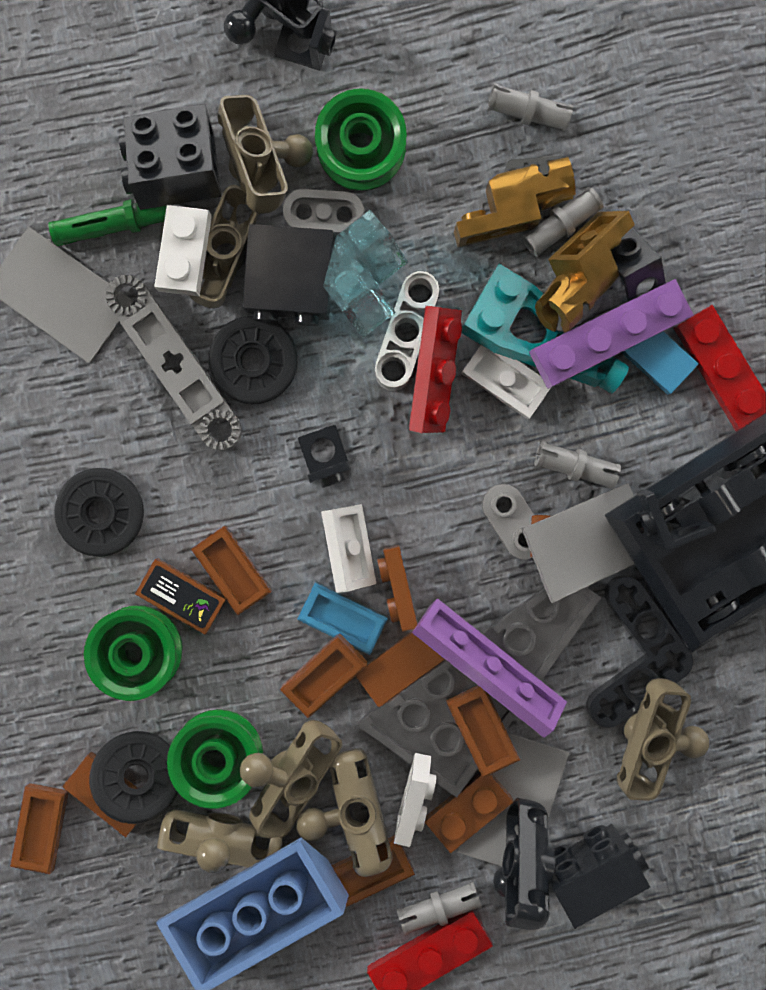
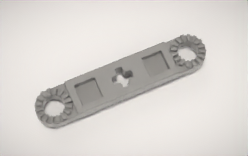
(157, 339)

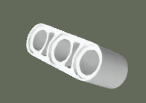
(406, 312)

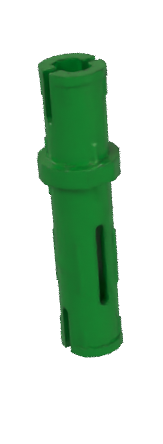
(104, 223)

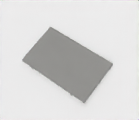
(58, 295)
(578, 545)
(531, 778)

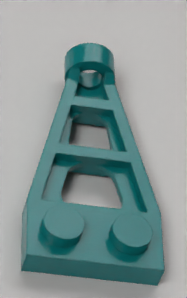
(495, 312)

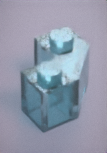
(358, 264)

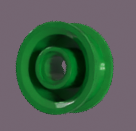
(356, 113)
(107, 660)
(192, 773)

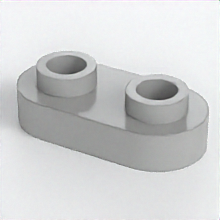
(324, 207)
(510, 523)

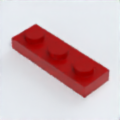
(723, 367)
(435, 369)
(431, 954)

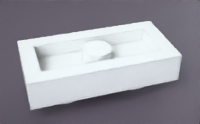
(183, 250)
(507, 380)
(348, 548)
(411, 812)

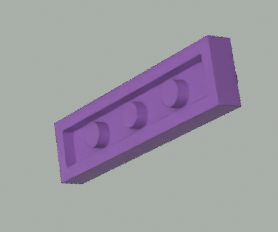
(611, 333)
(490, 668)

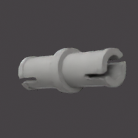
(530, 107)
(562, 221)
(577, 465)
(439, 908)

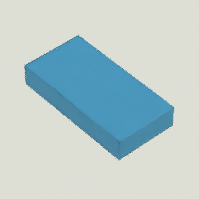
(662, 361)
(338, 614)

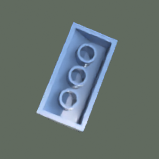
(254, 914)

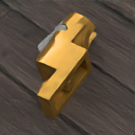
(516, 198)
(583, 271)

